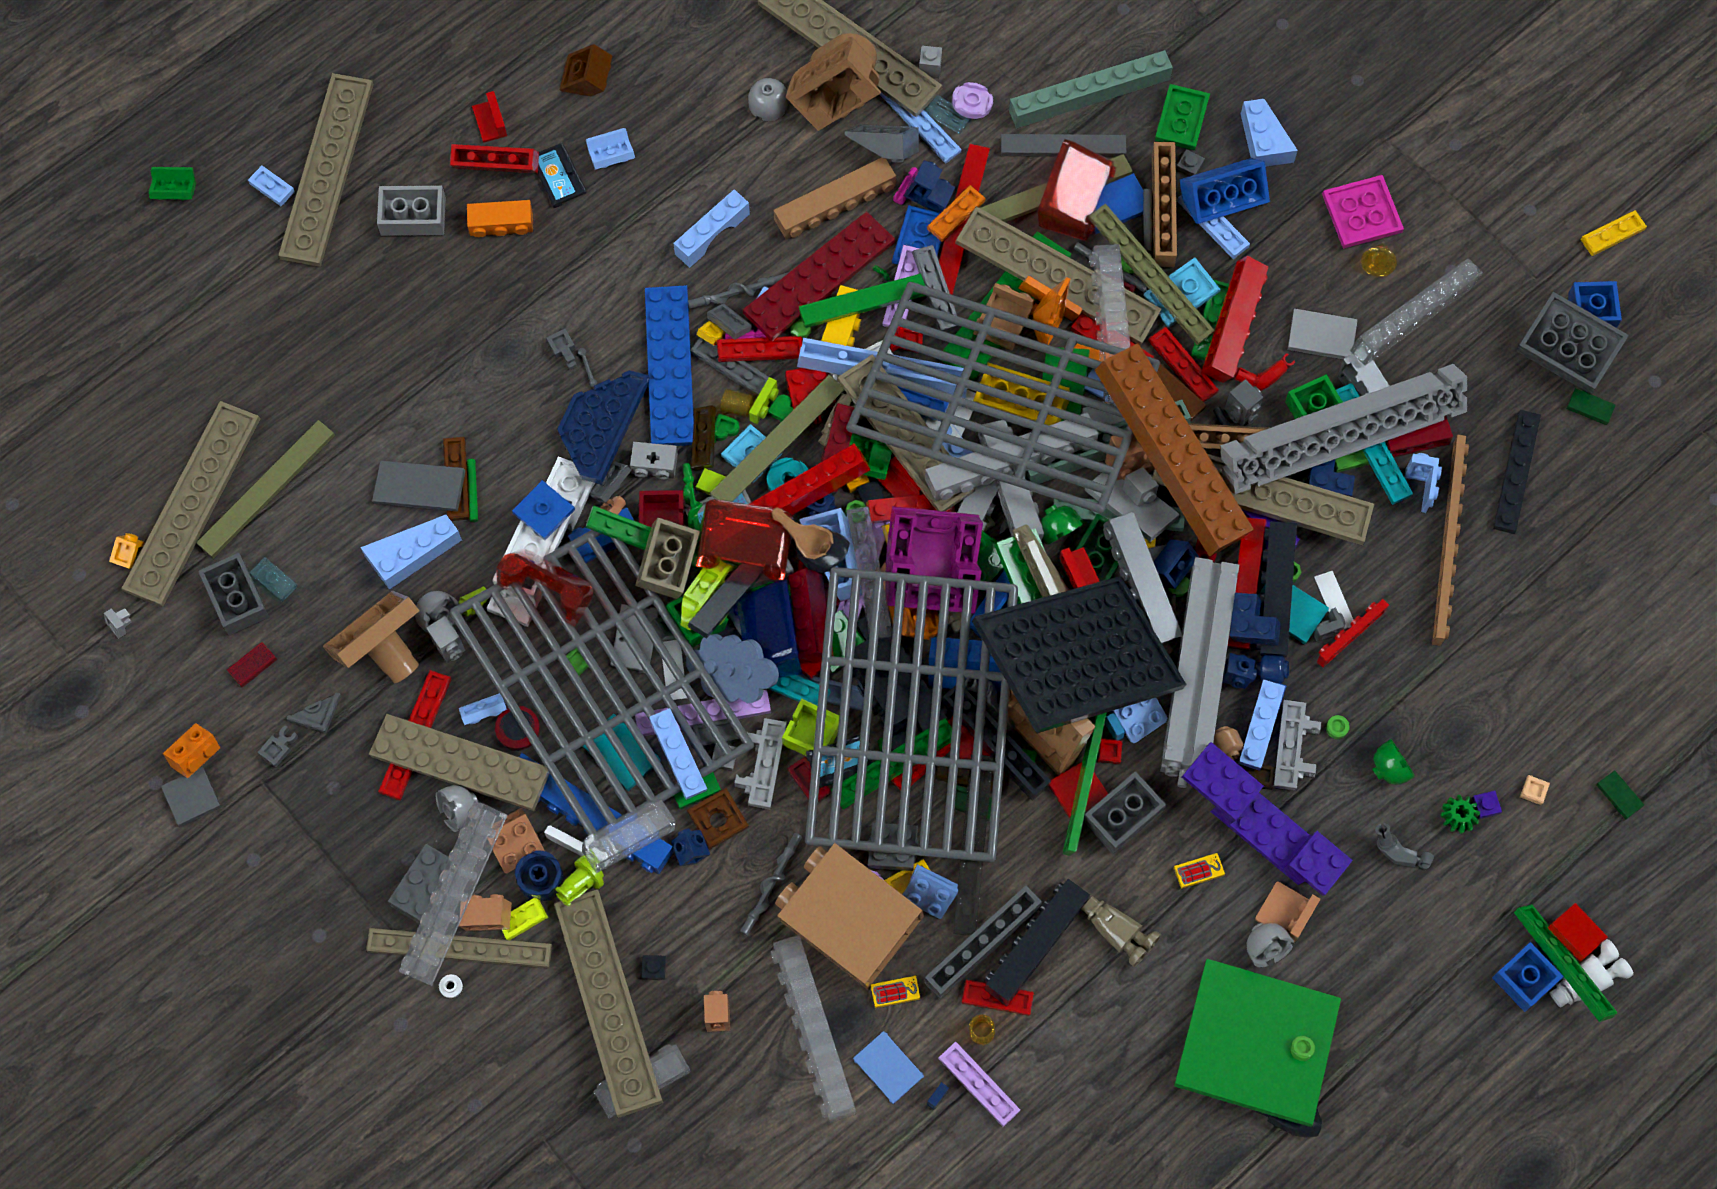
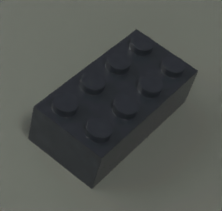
(880, 691)

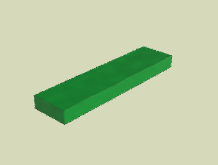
(1211, 315)

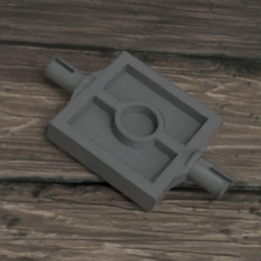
(894, 861)

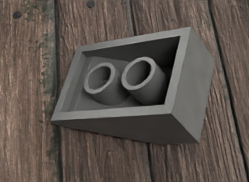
(887, 141)

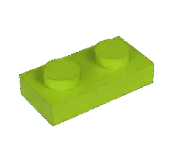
(767, 394)

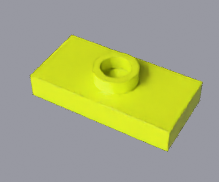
(525, 918)

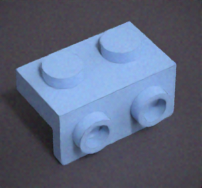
(610, 148)

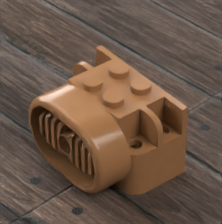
(835, 80)

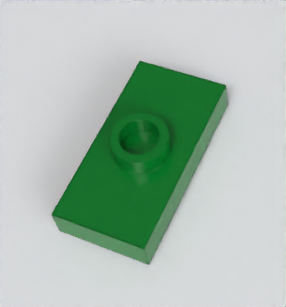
(712, 788)

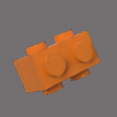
(191, 750)

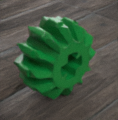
(1455, 819)

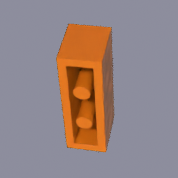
(500, 218)

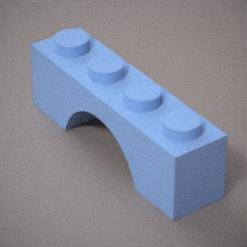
(695, 241)

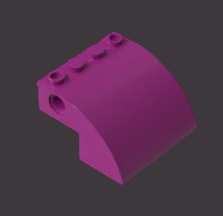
(933, 546)

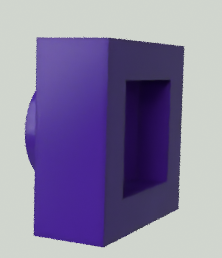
(1487, 804)

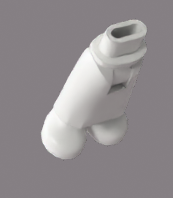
(1595, 969)

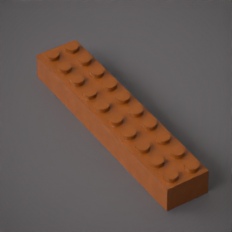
(1173, 449)

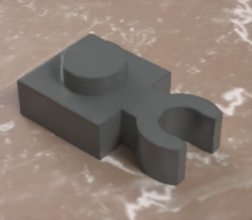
(276, 749)

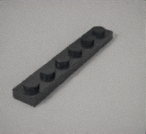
(1517, 471)

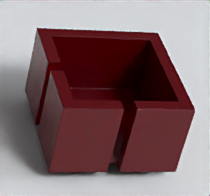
(661, 504)

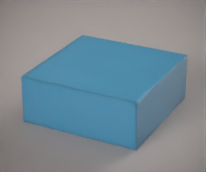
(1114, 727)

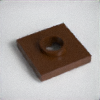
(718, 803)

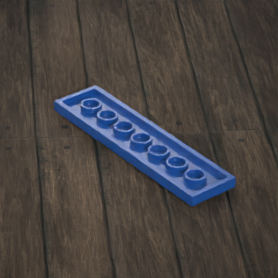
(669, 365)

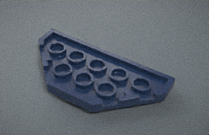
(599, 422)

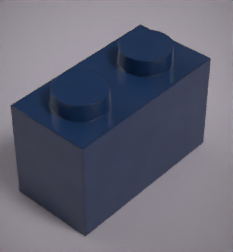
(1174, 562)

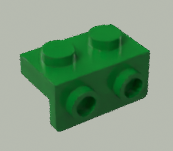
(172, 183)

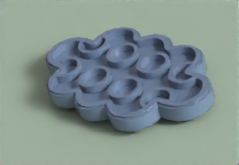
(735, 667)

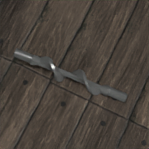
(734, 289)
(768, 884)

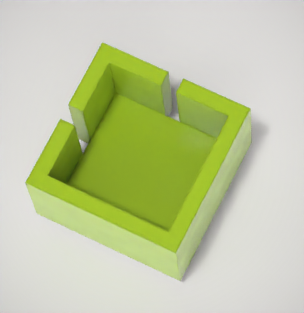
(802, 737)

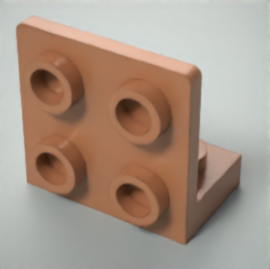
(515, 840)
(1287, 909)

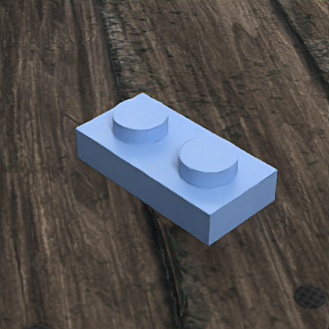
(271, 185)
(481, 709)

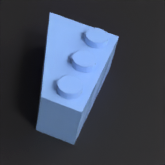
(1265, 135)

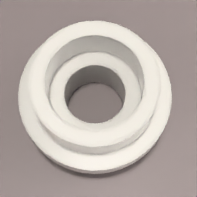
(452, 992)

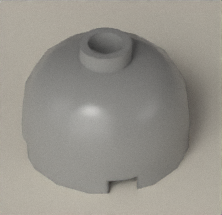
(768, 99)
(433, 607)
(455, 803)
(1268, 942)

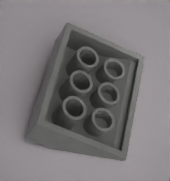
(1572, 343)

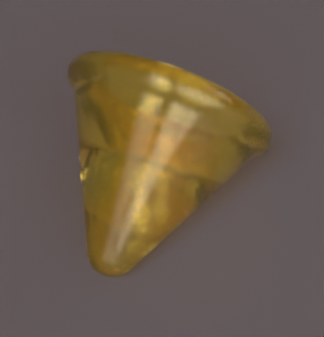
(1379, 261)

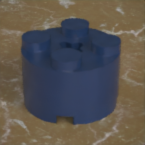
(534, 865)

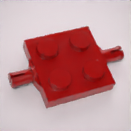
(802, 383)

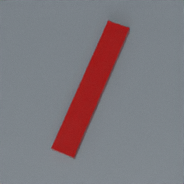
(1250, 565)
(422, 714)

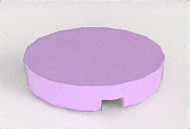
(972, 100)

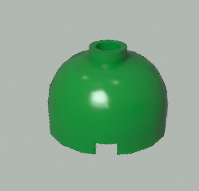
(1059, 522)
(1391, 764)

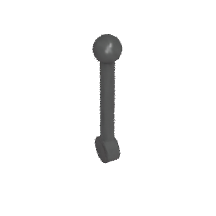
(582, 353)

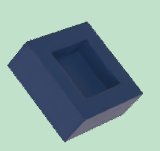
(938, 1096)

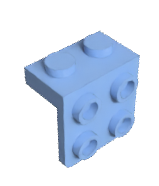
(1426, 469)
(1141, 718)

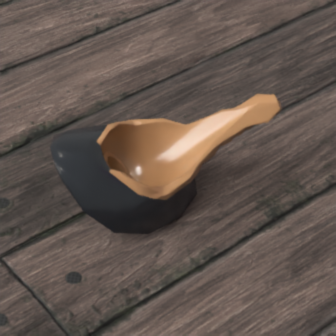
(815, 546)

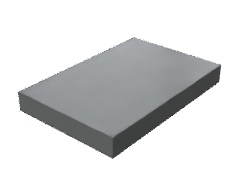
(1322, 334)

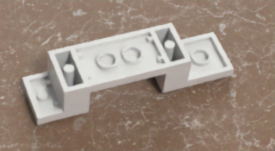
(568, 483)

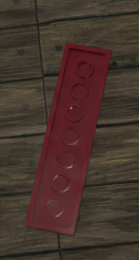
(819, 275)

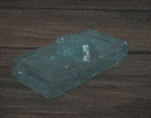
(273, 579)

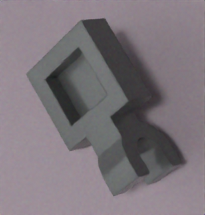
(562, 346)

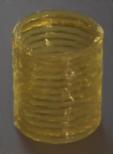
(736, 402)
(982, 1040)

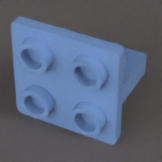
(930, 891)

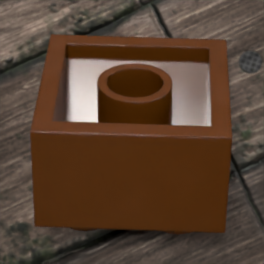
(586, 71)

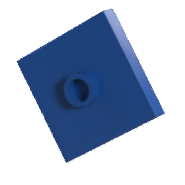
(543, 510)

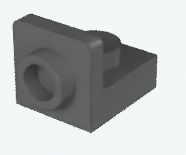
(1330, 629)

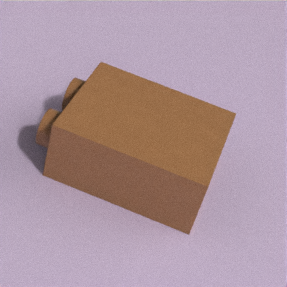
(848, 914)

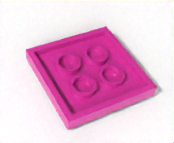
(1362, 211)

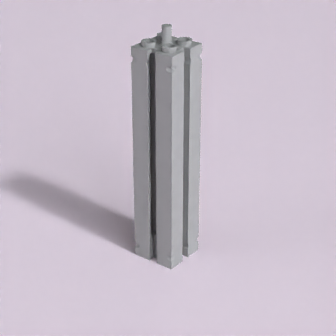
(1201, 664)

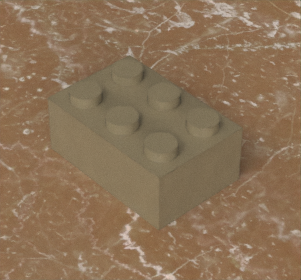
(667, 558)

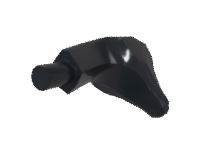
(1295, 1128)

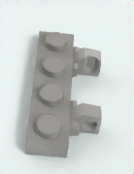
(1292, 728)
(762, 782)

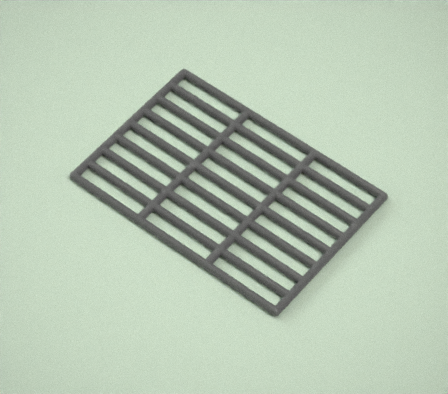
(963, 382)
(624, 715)
(908, 757)

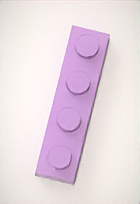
(906, 268)
(979, 1084)

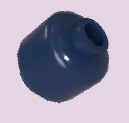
(1273, 668)

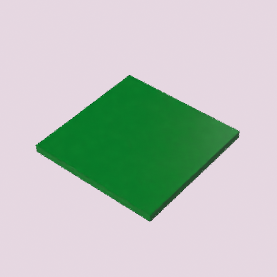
(1244, 1038)

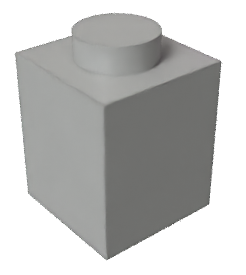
(931, 60)
(1140, 487)

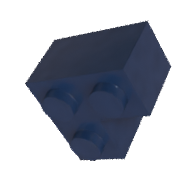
(928, 189)
(1325, 477)
(1248, 625)

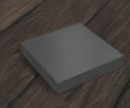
(191, 797)

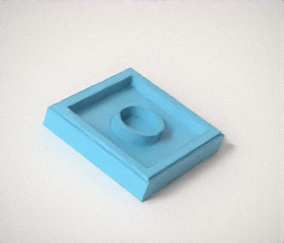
(743, 446)

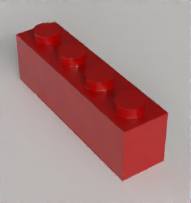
(494, 158)

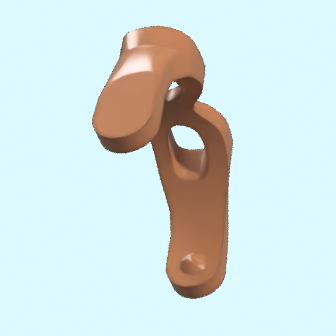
(617, 505)

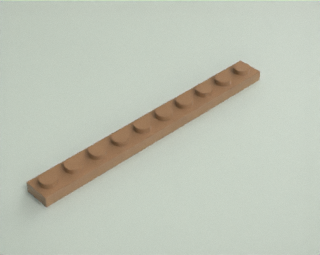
(1449, 548)

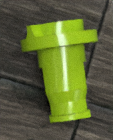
(579, 881)

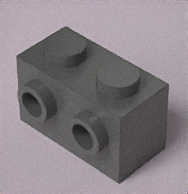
(1244, 403)

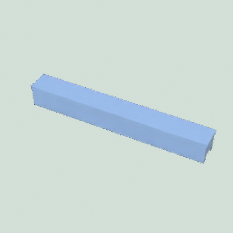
(840, 358)

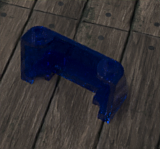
(768, 620)

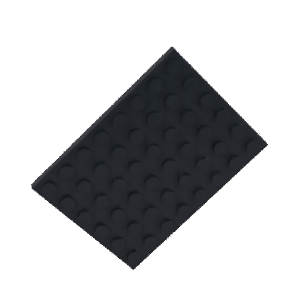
(1078, 654)

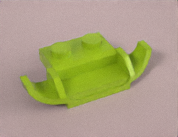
(701, 590)

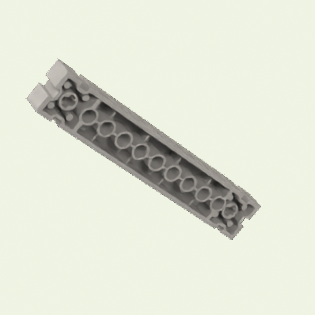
(1343, 428)

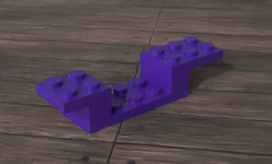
(1262, 824)

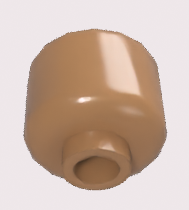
(1228, 741)

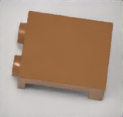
(1010, 301)

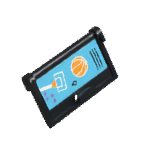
(554, 174)
(828, 762)

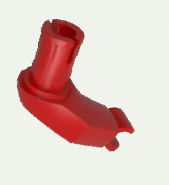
(1266, 378)

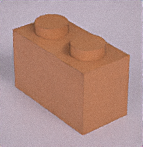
(487, 914)
(716, 1011)

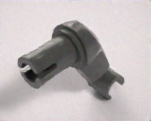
(992, 703)
(1393, 850)

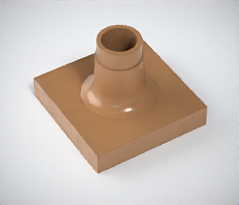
(376, 635)
(1056, 746)

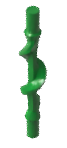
(693, 520)

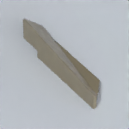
(1042, 569)

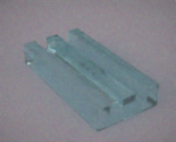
(946, 121)

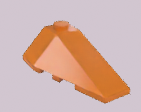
(1051, 309)

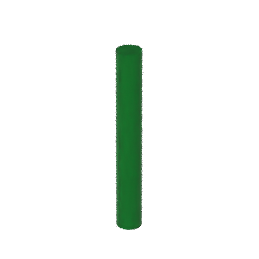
(472, 490)

